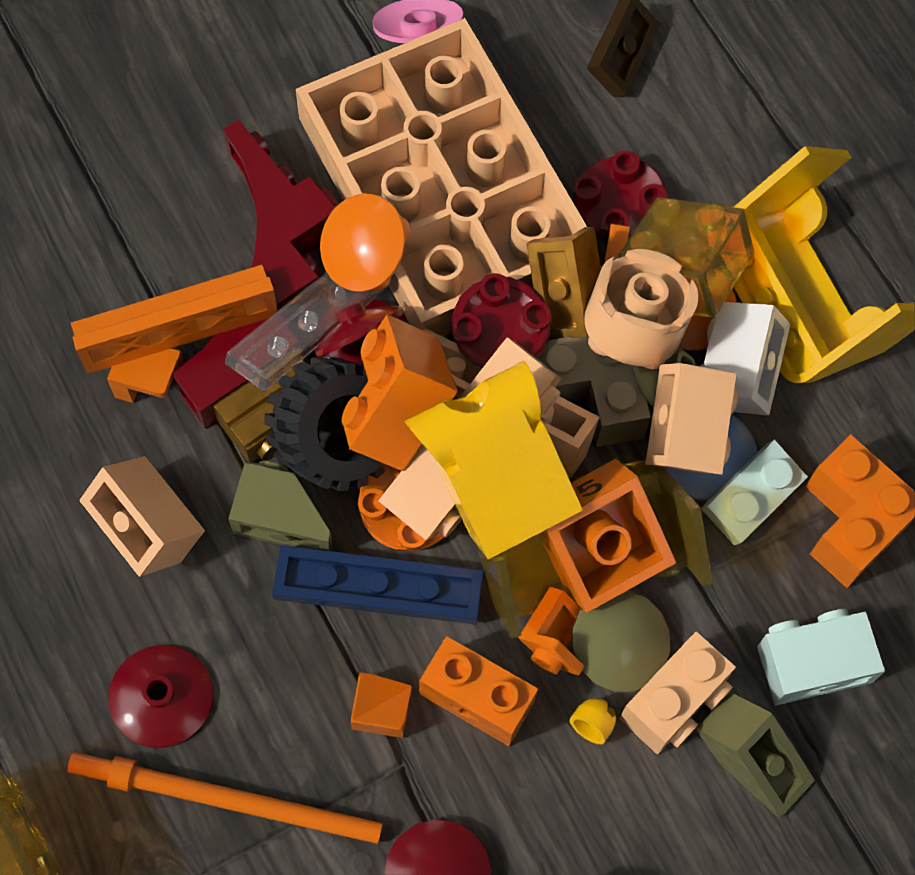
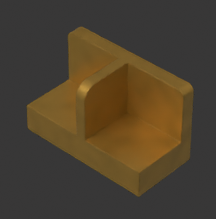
(565, 276)

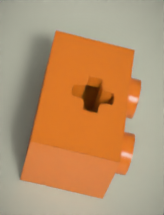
(477, 691)

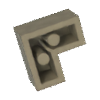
(603, 384)

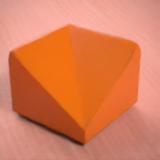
(380, 705)

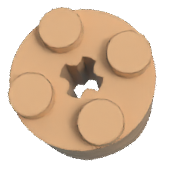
(640, 308)

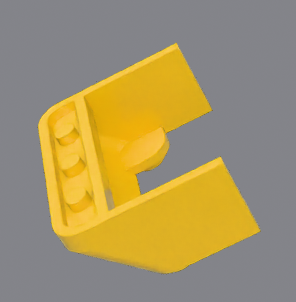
(790, 276)

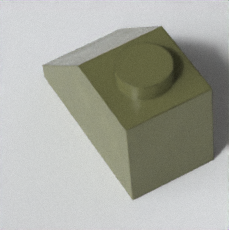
(276, 509)
(756, 752)

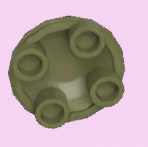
(621, 642)

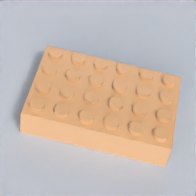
(451, 156)

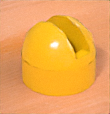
(594, 720)

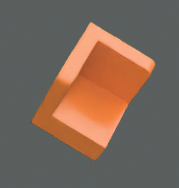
(146, 374)

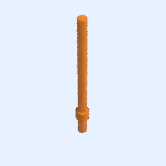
(125, 774)

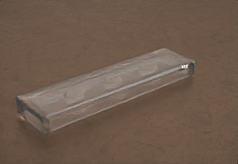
(292, 332)

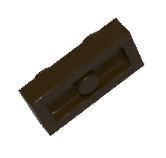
(623, 46)

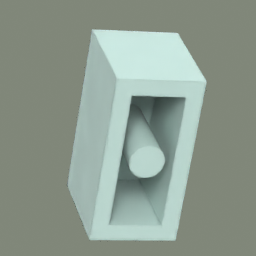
(819, 656)

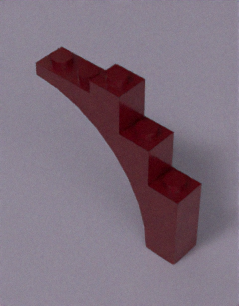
(287, 230)

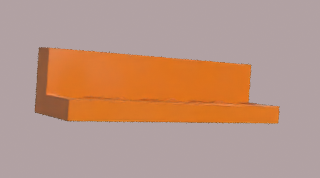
(174, 319)

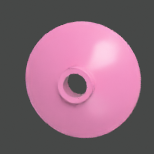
(414, 18)

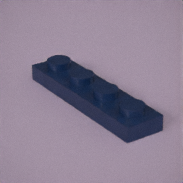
(377, 584)

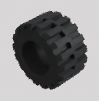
(297, 419)

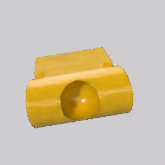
(498, 460)

